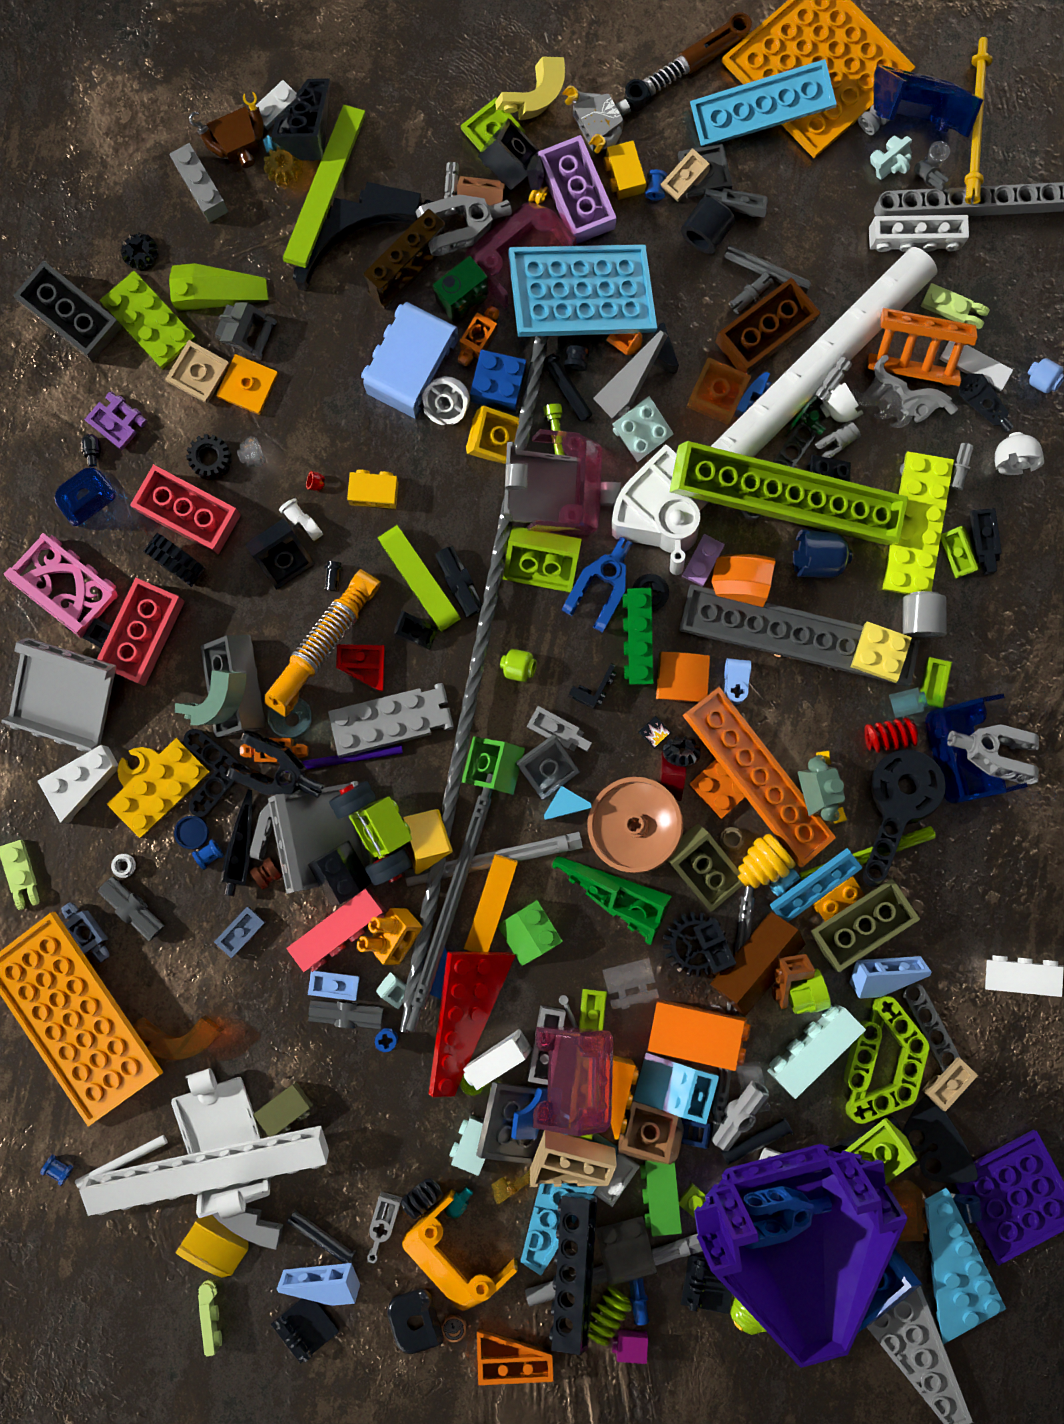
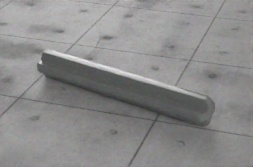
(760, 266)

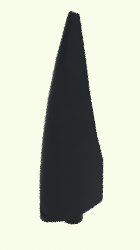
(238, 850)

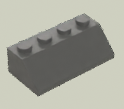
(237, 655)

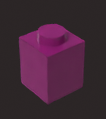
(630, 1346)

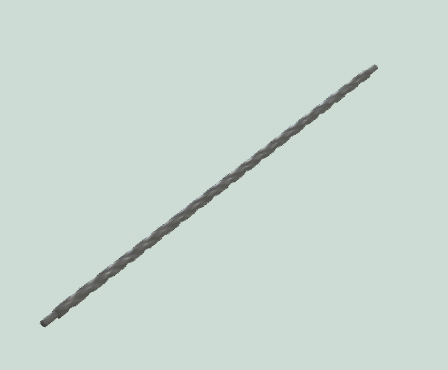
(472, 688)

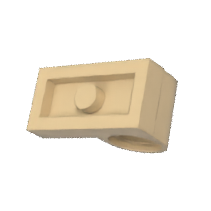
(686, 174)
(947, 1087)

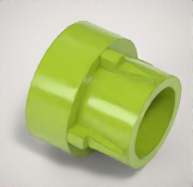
(809, 995)

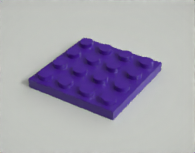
(1018, 1197)

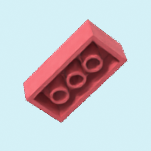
(185, 509)
(141, 631)
(335, 930)

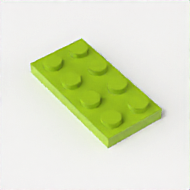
(147, 319)

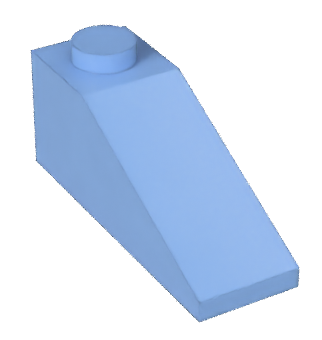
(883, 976)
(321, 1284)

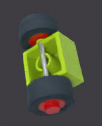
(378, 828)

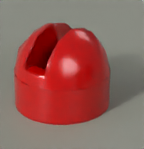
(315, 481)

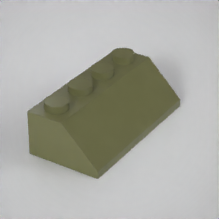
(864, 925)

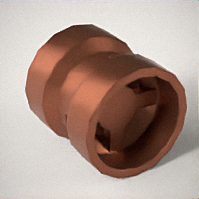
(266, 873)

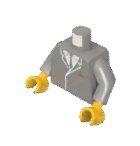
(597, 117)

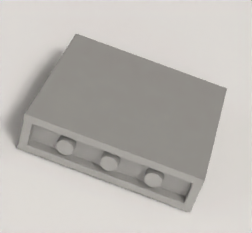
(60, 694)
(307, 830)

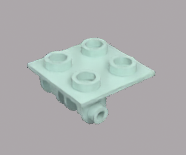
(642, 428)

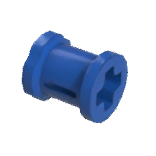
(655, 191)
(208, 854)
(381, 1046)
(56, 1170)

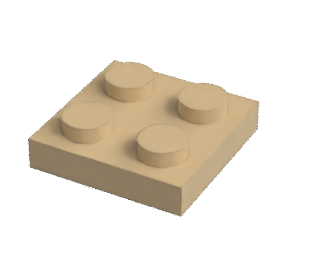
(197, 371)

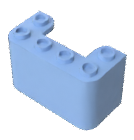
(408, 358)

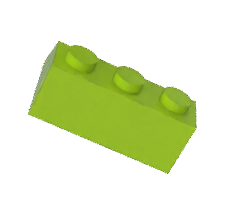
(541, 559)

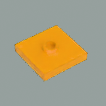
(247, 384)

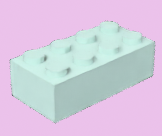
(815, 1049)

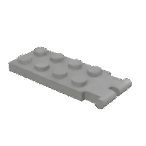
(389, 720)

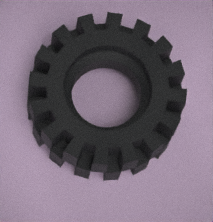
(209, 470)

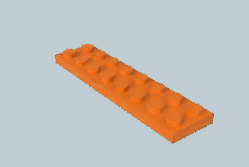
(759, 776)

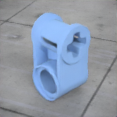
(737, 676)

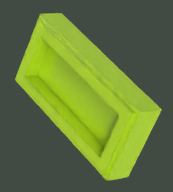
(935, 681)

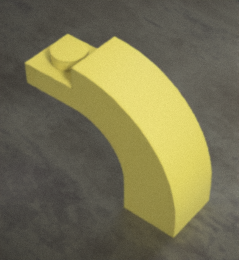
(550, 79)

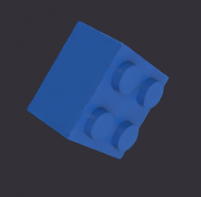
(498, 380)

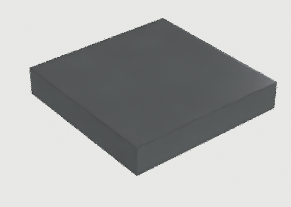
(718, 175)
(548, 766)

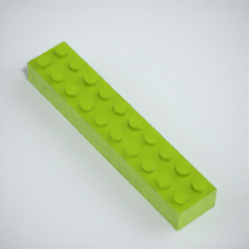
(788, 493)

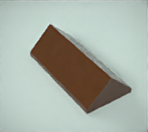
(757, 962)

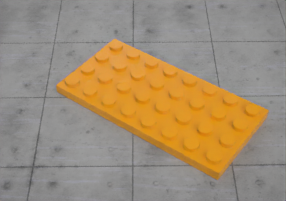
(73, 1020)

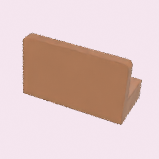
(482, 188)

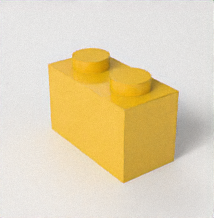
(625, 170)
(373, 489)

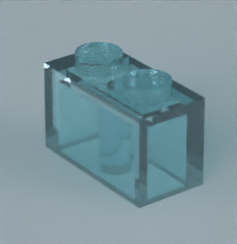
(908, 703)

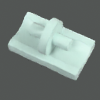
(895, 159)

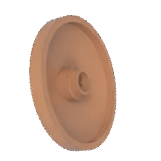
(635, 825)

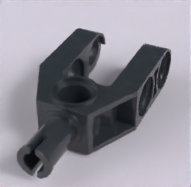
(288, 762)

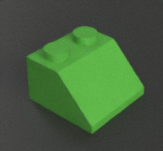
(493, 758)
(529, 933)

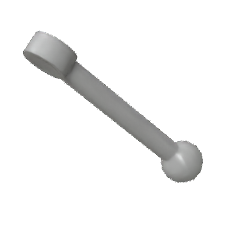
(564, 1001)

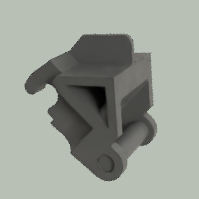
(236, 325)

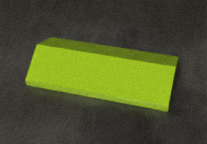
(888, 1145)

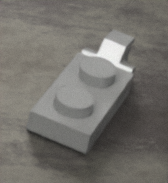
(547, 724)

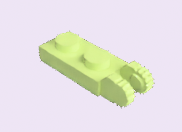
(953, 306)
(19, 873)
(209, 1315)

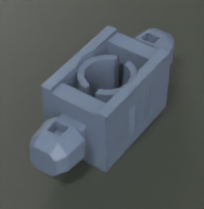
(70, 912)

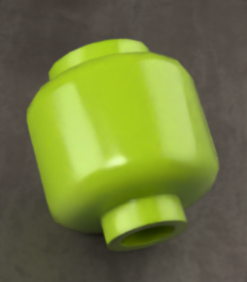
(518, 665)

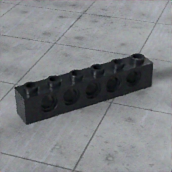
(562, 1337)

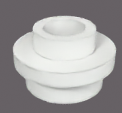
(116, 865)

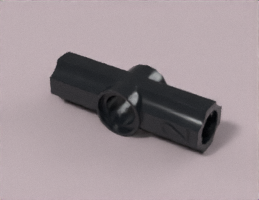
(459, 581)

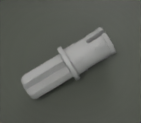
(961, 467)

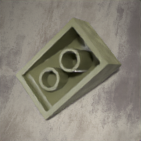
(705, 867)

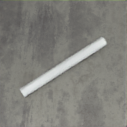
(125, 1159)

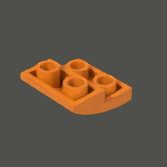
(682, 676)

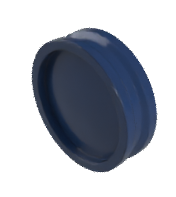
(191, 832)

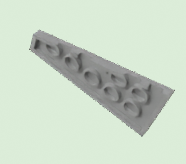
(916, 1348)

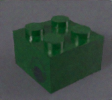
(461, 289)

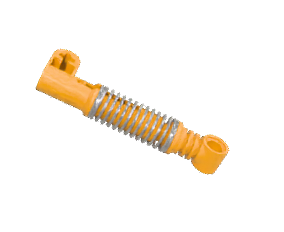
(304, 662)

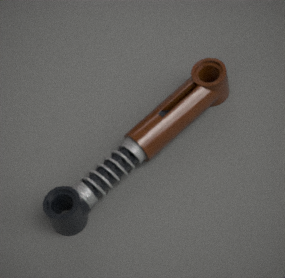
(689, 60)

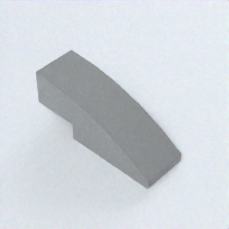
(252, 1228)

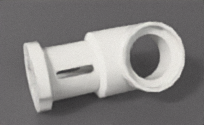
(300, 519)

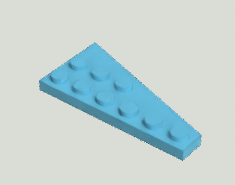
(541, 1234)
(959, 1276)

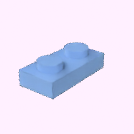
(334, 985)

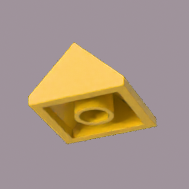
(428, 840)

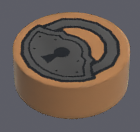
(454, 1328)

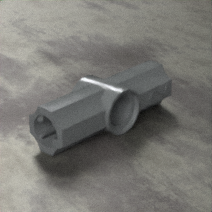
(131, 908)
(346, 1014)

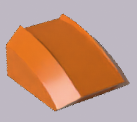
(743, 577)

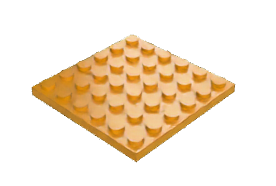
(809, 33)

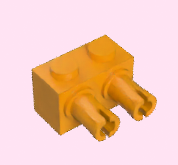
(391, 936)

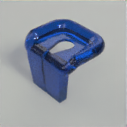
(99, 495)

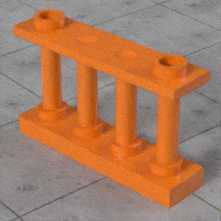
(926, 326)

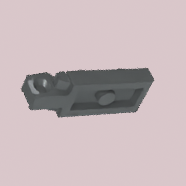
(741, 202)

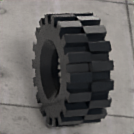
(174, 559)

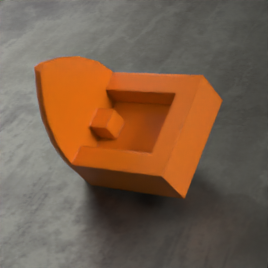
(626, 343)

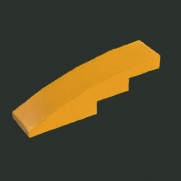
(490, 904)

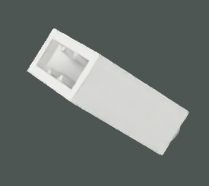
(497, 1060)

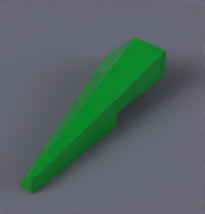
(632, 902)

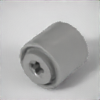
(924, 615)

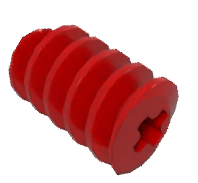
(891, 733)

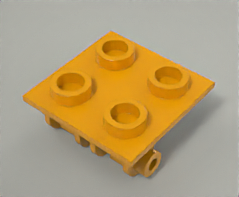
(838, 899)

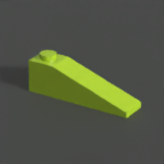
(205, 287)

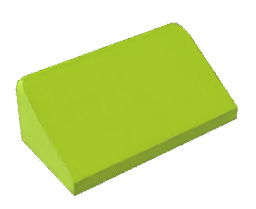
(960, 551)

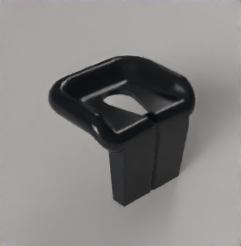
(412, 1304)

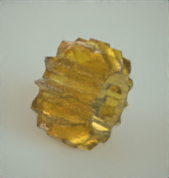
(284, 173)

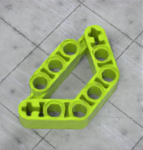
(858, 1093)

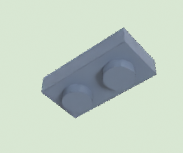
(240, 932)

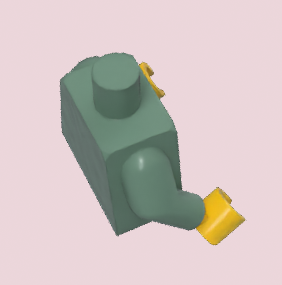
(823, 788)

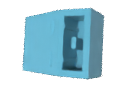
(676, 1087)

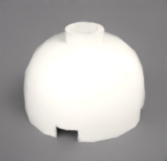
(446, 400)
(841, 405)
(1018, 453)

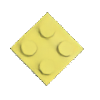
(881, 652)

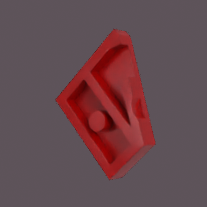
(363, 663)

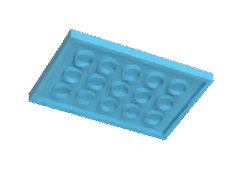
(582, 290)

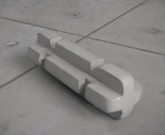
(451, 181)
(833, 378)

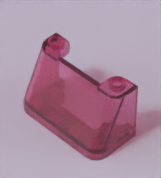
(577, 1080)

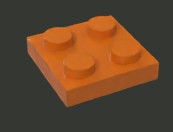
(717, 789)

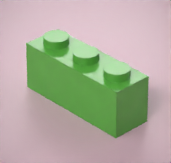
(661, 1197)

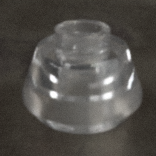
(251, 453)

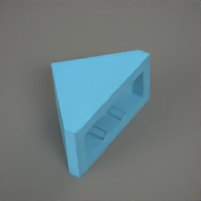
(565, 803)

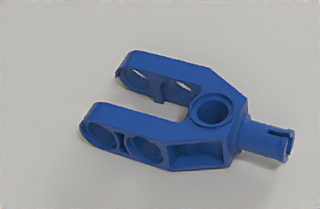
(596, 570)
(794, 1216)

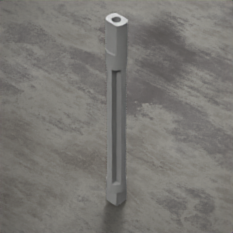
(520, 853)
(662, 1254)

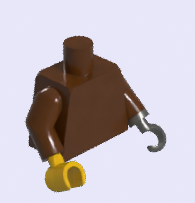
(234, 134)

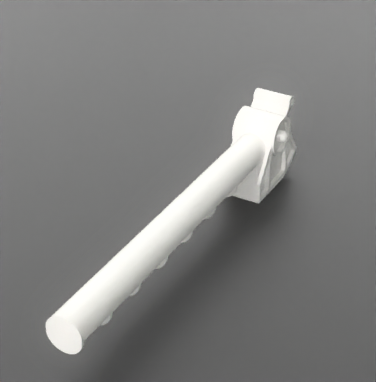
(656, 517)

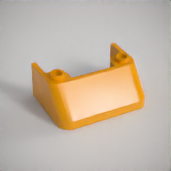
(421, 1246)

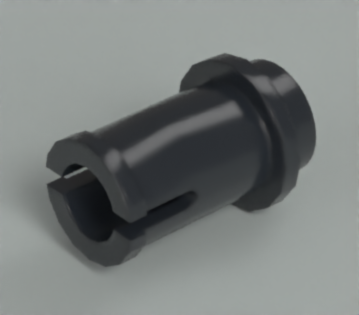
(332, 575)

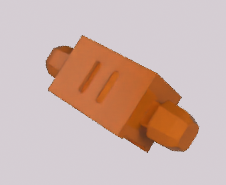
(479, 322)
(299, 750)

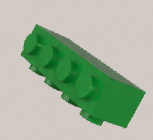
(640, 638)

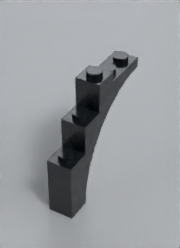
(376, 206)

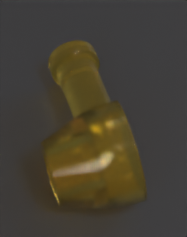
(504, 1188)

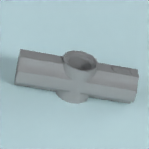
(740, 1115)

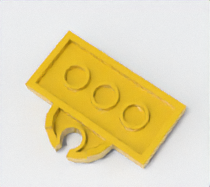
(155, 784)

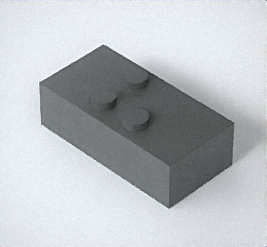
(67, 311)

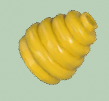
(765, 862)

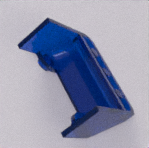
(924, 98)
(962, 777)

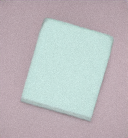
(392, 990)

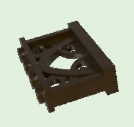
(403, 260)

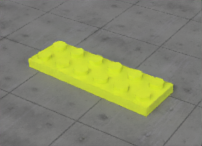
(914, 558)

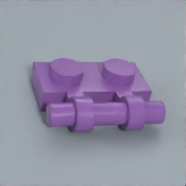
(110, 425)

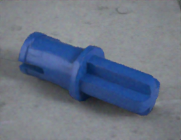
(638, 1301)

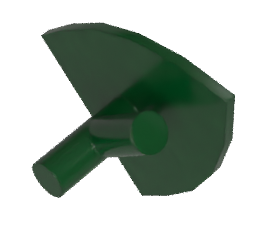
(809, 419)

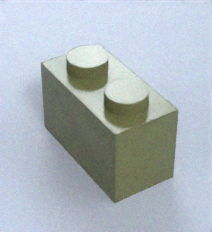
(283, 1110)

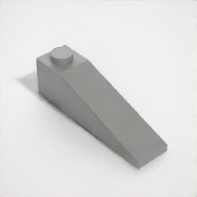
(625, 386)

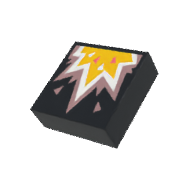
(654, 732)

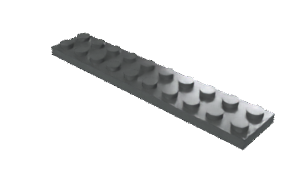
(781, 632)

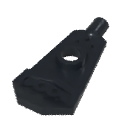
(979, 394)

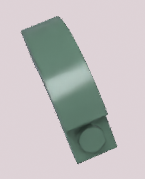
(222, 701)

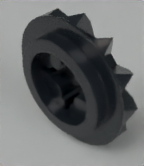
(140, 260)
(658, 584)
(690, 755)

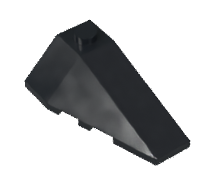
(305, 122)

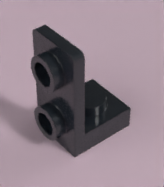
(583, 695)

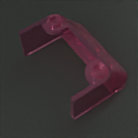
(488, 249)
(583, 515)

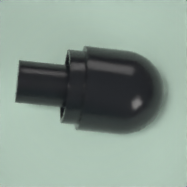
(90, 449)

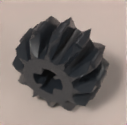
(422, 1198)

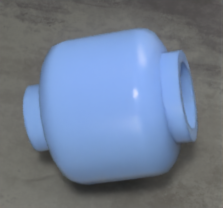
(1046, 375)

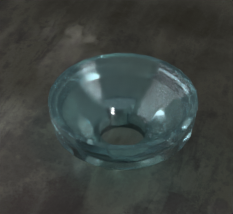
(278, 722)

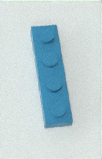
(816, 885)

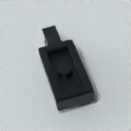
(986, 538)

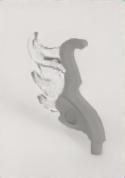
(898, 401)

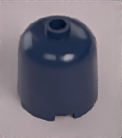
(821, 554)

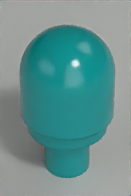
(459, 1204)

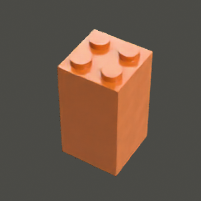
(699, 1035)

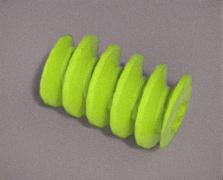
(609, 1317)

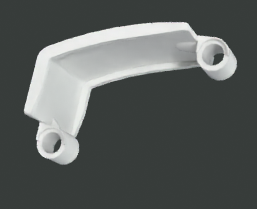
(216, 1118)

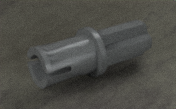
(932, 175)

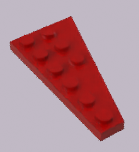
(467, 1000)

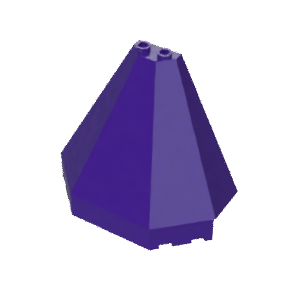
(823, 1279)

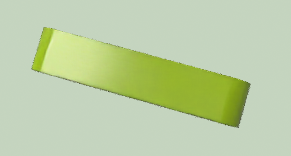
(419, 578)

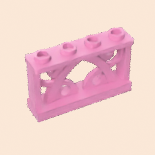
(70, 615)

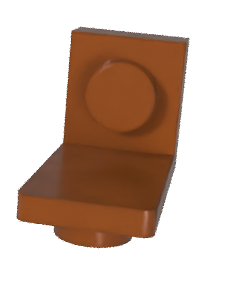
(788, 970)

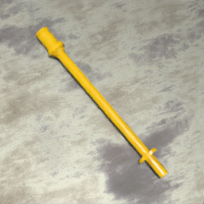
(974, 178)

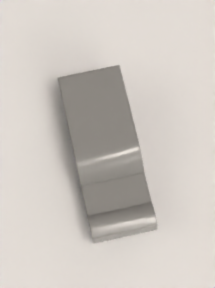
(380, 1218)

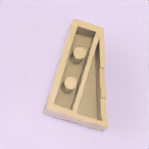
(572, 1160)

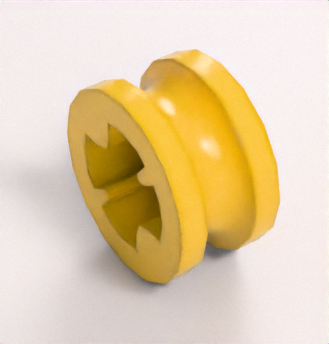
(539, 195)

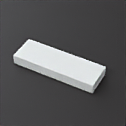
(976, 362)

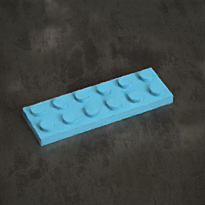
(763, 103)

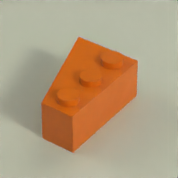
(511, 1361)

